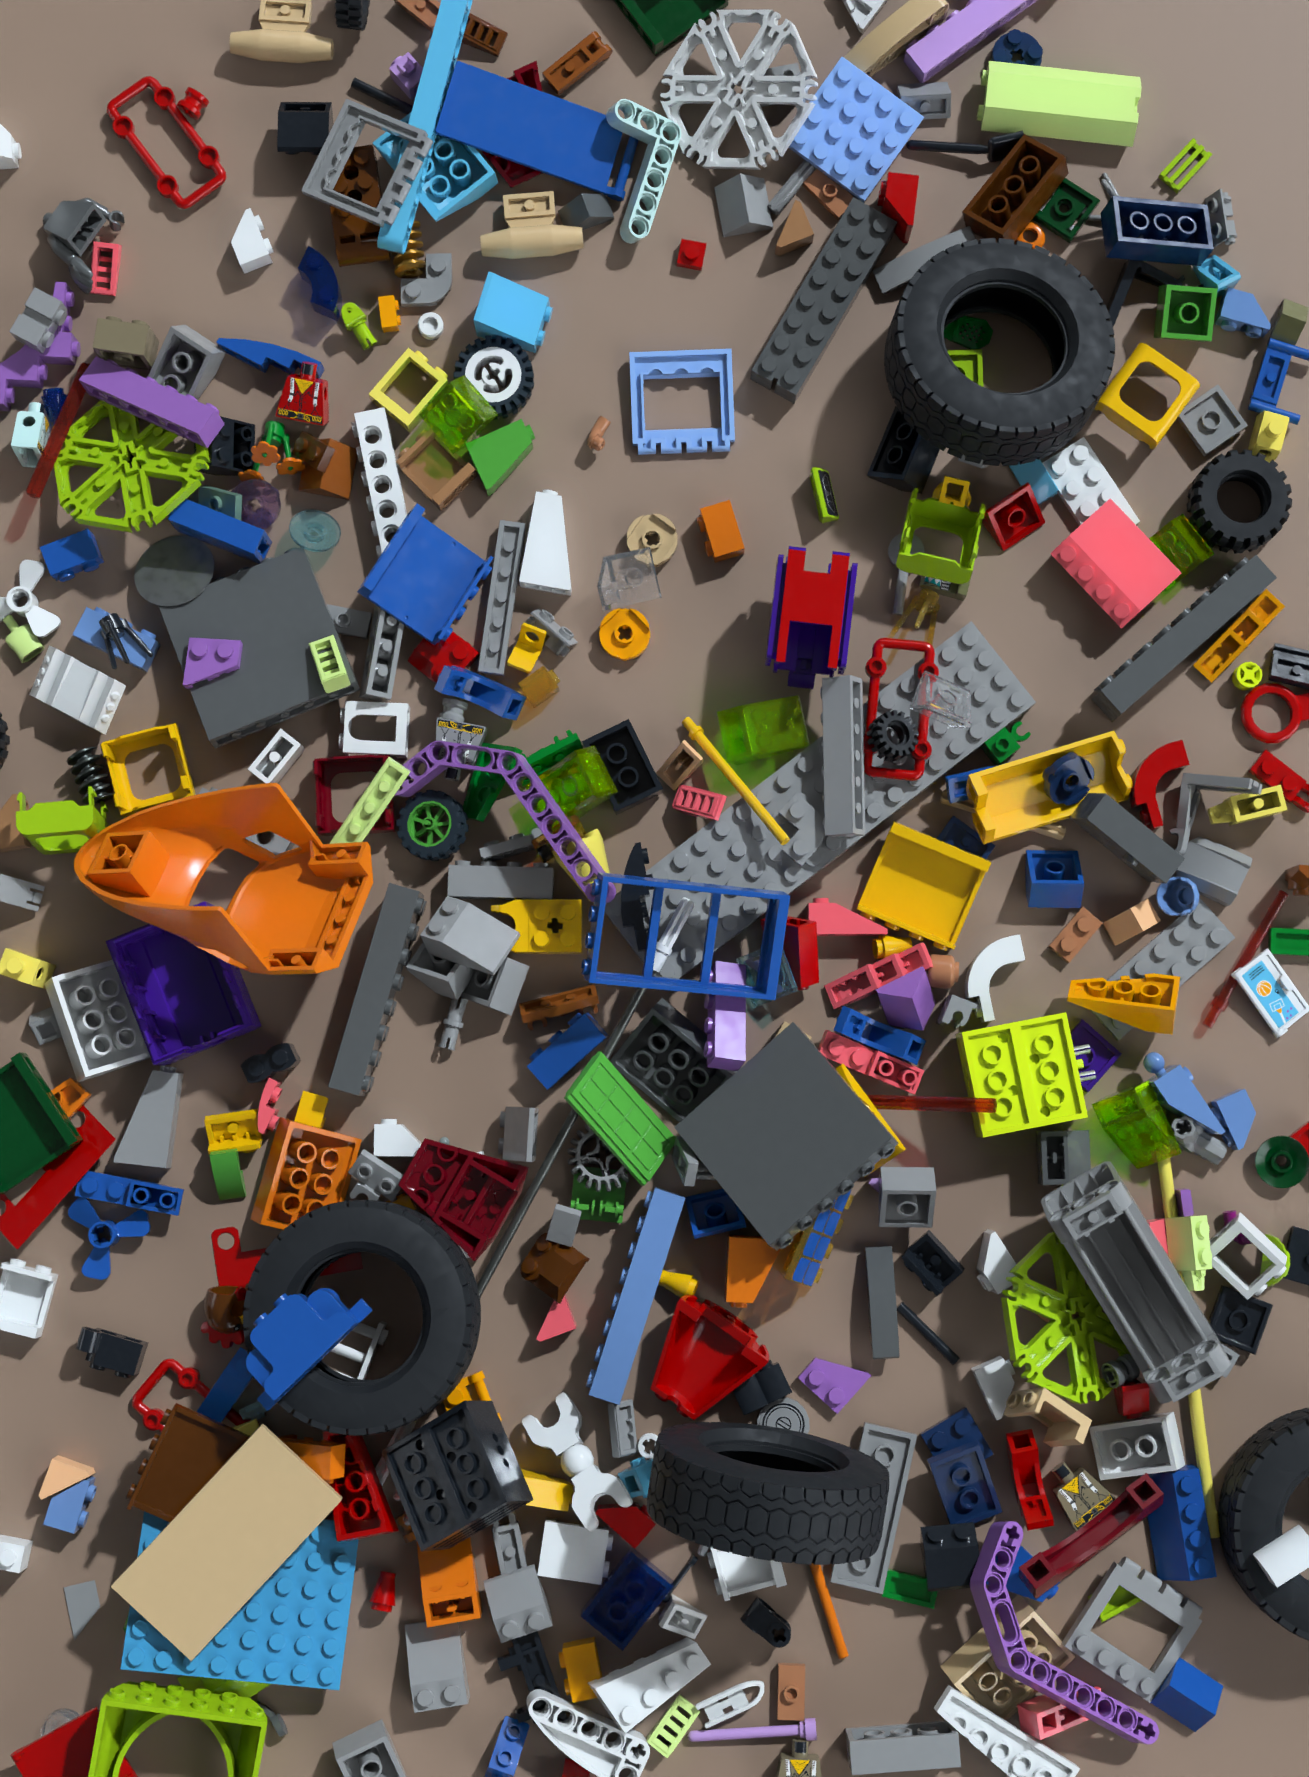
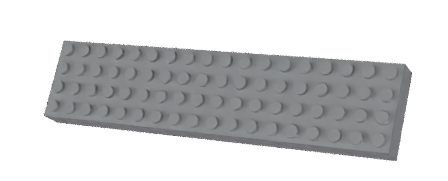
(746, 854)

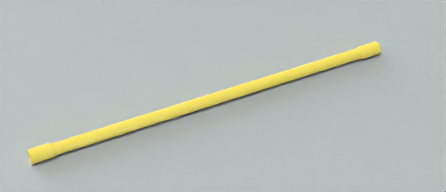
(1194, 1398)

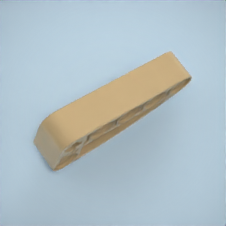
(896, 33)

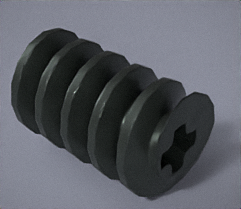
(88, 775)

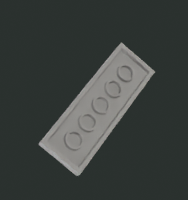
(1175, 952)
(895, 1451)

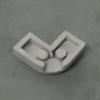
(434, 287)
(809, 826)

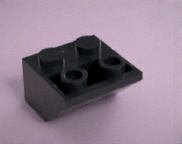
(303, 126)
(231, 449)

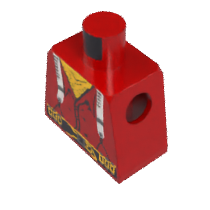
(305, 397)

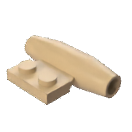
(283, 35)
(531, 229)

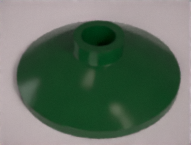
(1282, 1175)

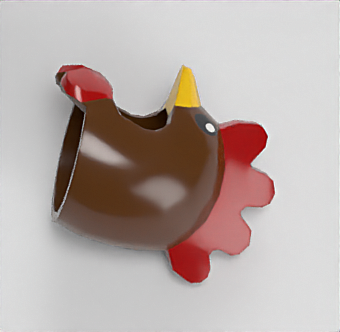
(224, 1314)

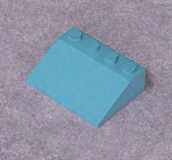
(454, 175)

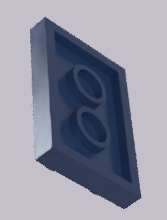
(964, 1484)

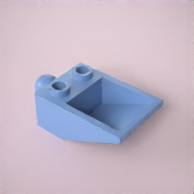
(1178, 1094)

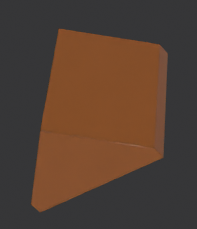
(338, 476)

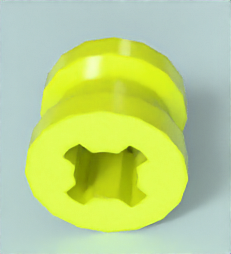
(1251, 672)

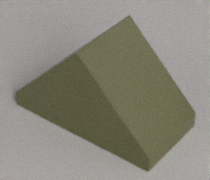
(1289, 322)

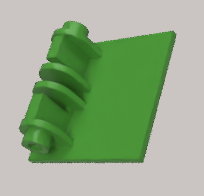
(599, 1205)

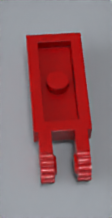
(1274, 772)

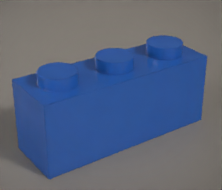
(566, 1049)

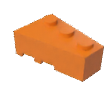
(322, 1456)

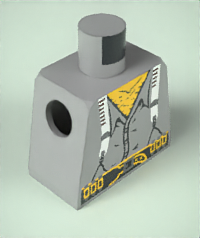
(461, 733)

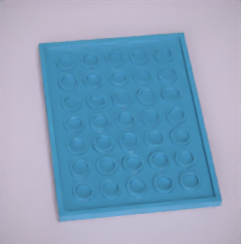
(281, 1636)

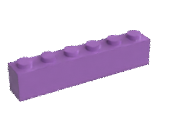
(152, 401)

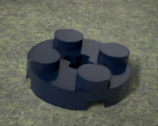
(1020, 43)
(1059, 771)

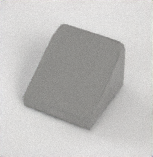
(44, 1026)

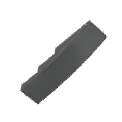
(882, 1302)

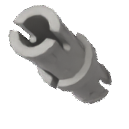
(453, 1023)

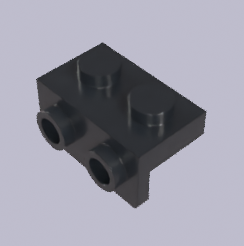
(932, 1263)

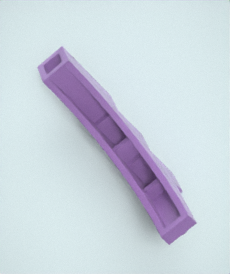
(28, 366)

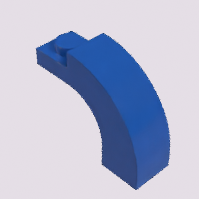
(481, 691)
(879, 1036)

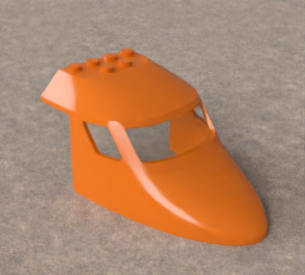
(286, 913)

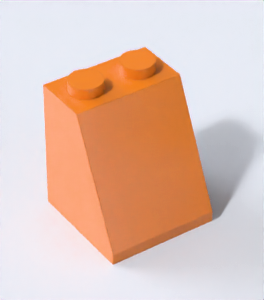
(746, 1268)

